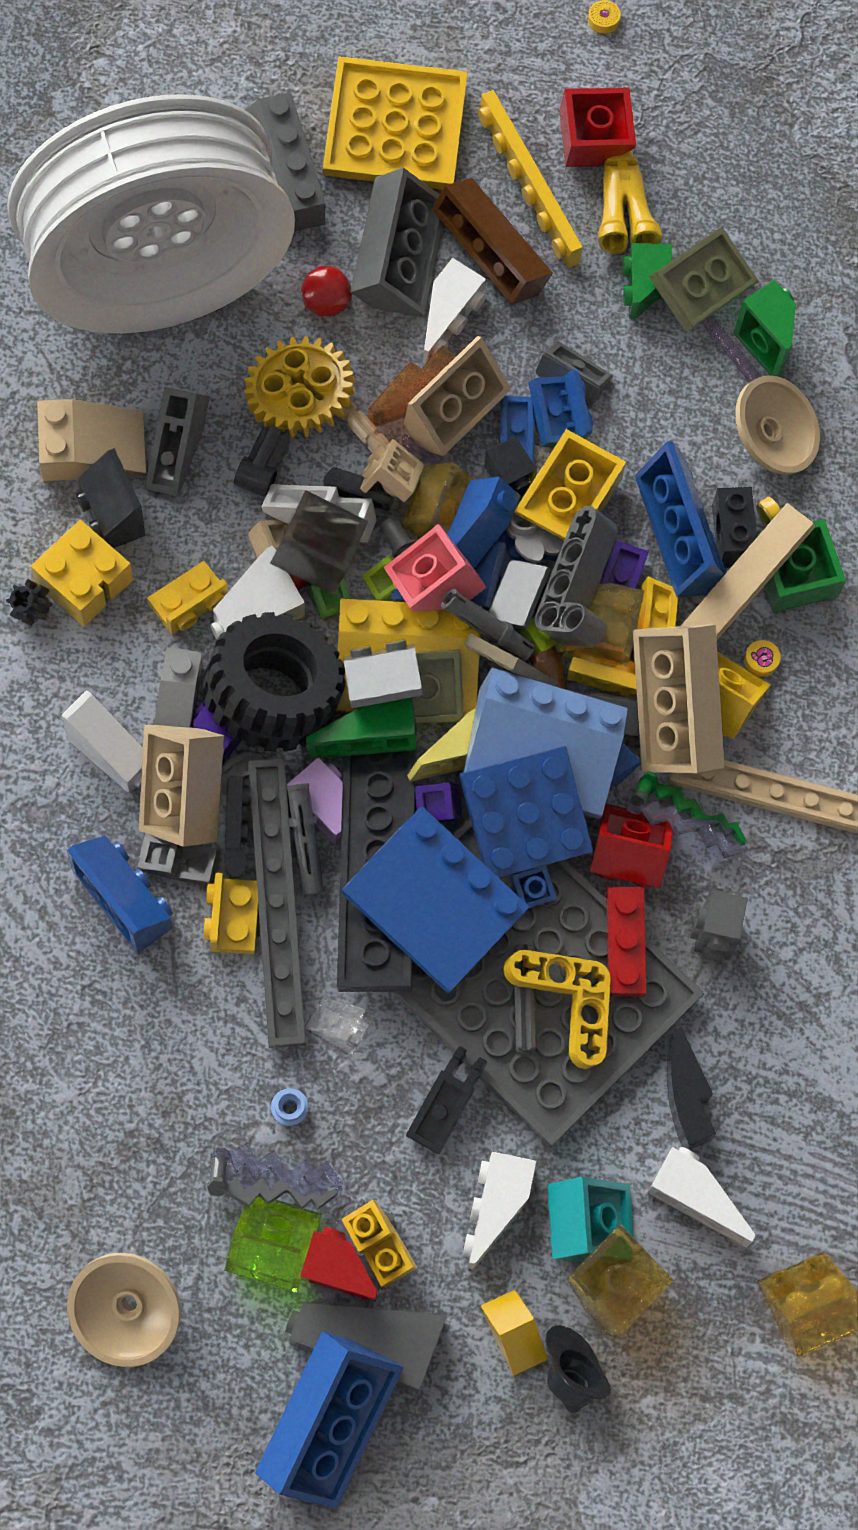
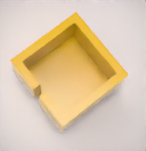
(76, 570)

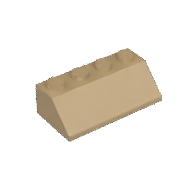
(678, 699)

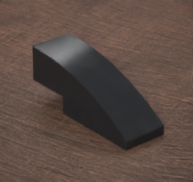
(687, 1093)

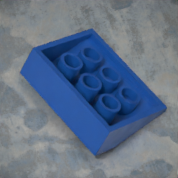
(434, 899)

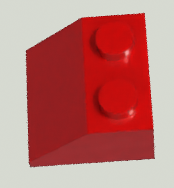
(596, 125)
(631, 847)
(336, 1265)

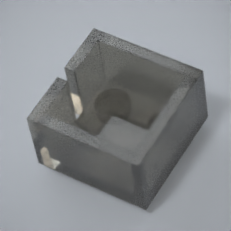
(319, 542)

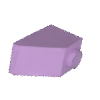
(325, 797)

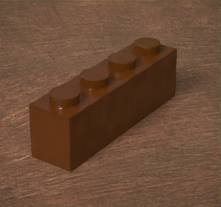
(491, 241)

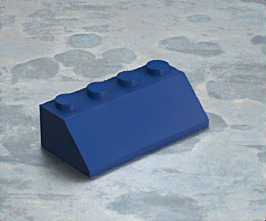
(679, 523)
(328, 1421)

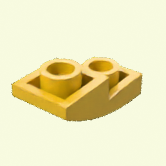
(379, 1242)

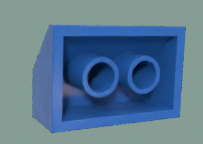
(120, 891)

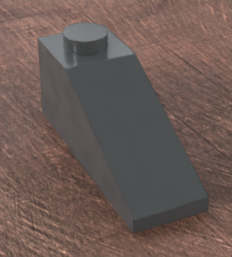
(176, 439)

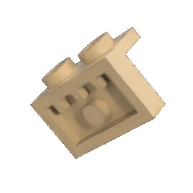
(394, 469)

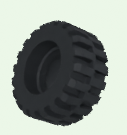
(281, 646)

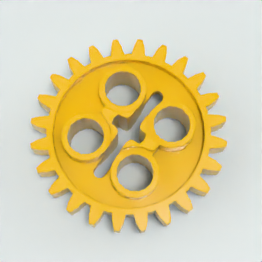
(321, 399)

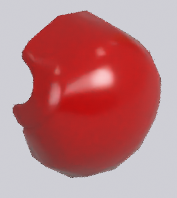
(326, 291)

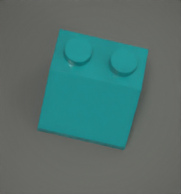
(585, 1214)

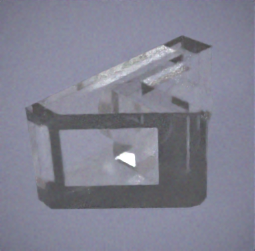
(339, 1024)

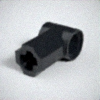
(260, 467)

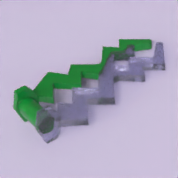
(700, 823)

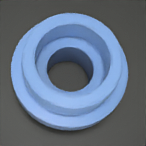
(284, 1097)

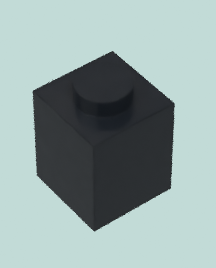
(511, 464)

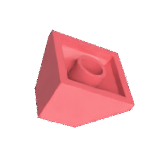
(432, 569)

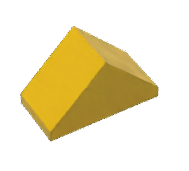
(515, 1332)

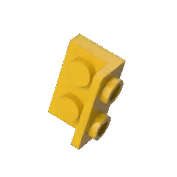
(188, 597)
(616, 680)
(233, 915)

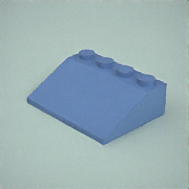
(529, 717)

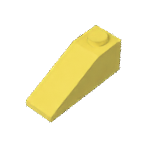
(447, 753)

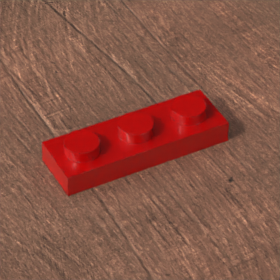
(626, 941)

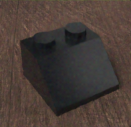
(111, 501)

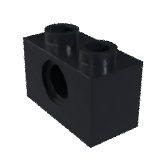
(733, 522)

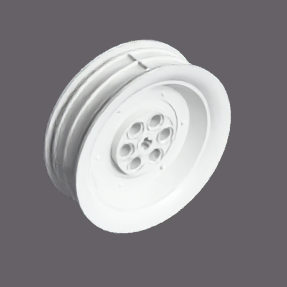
(150, 214)

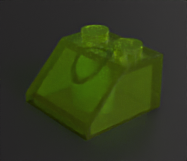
(272, 1243)

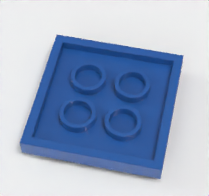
(526, 812)

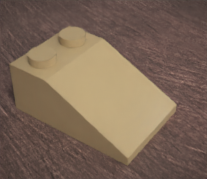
(80, 432)

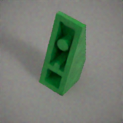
(367, 731)

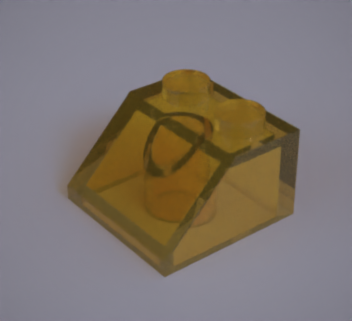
(436, 498)
(620, 610)
(618, 1282)

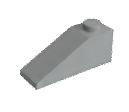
(179, 688)

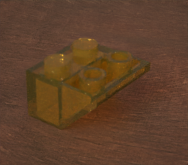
(811, 1303)

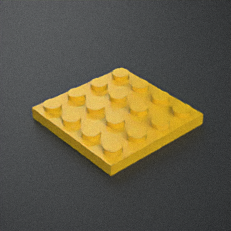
(394, 119)

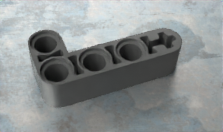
(574, 580)

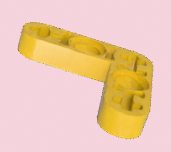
(581, 992)

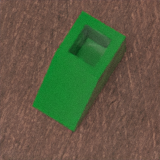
(638, 266)

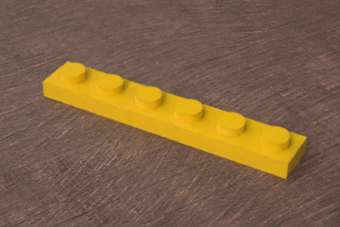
(534, 187)

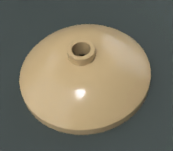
(777, 425)
(111, 1326)

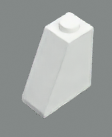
(259, 591)
(104, 741)

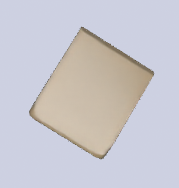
(266, 534)

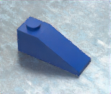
(482, 517)

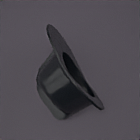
(574, 1371)

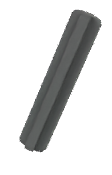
(524, 1010)

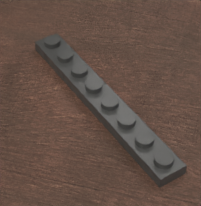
(276, 904)

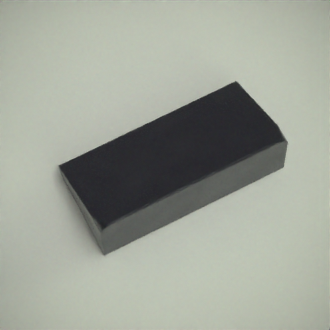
(349, 485)

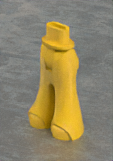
(625, 186)

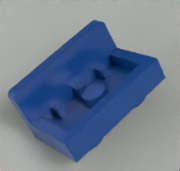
(560, 406)

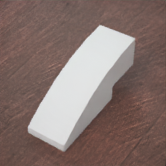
(283, 499)

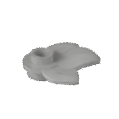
(532, 540)

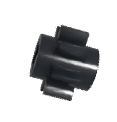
(29, 602)

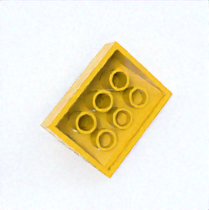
(382, 622)

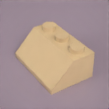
(456, 399)
(181, 784)

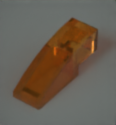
(412, 379)

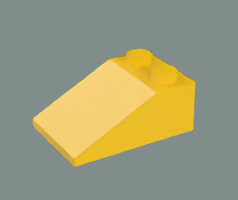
(570, 479)

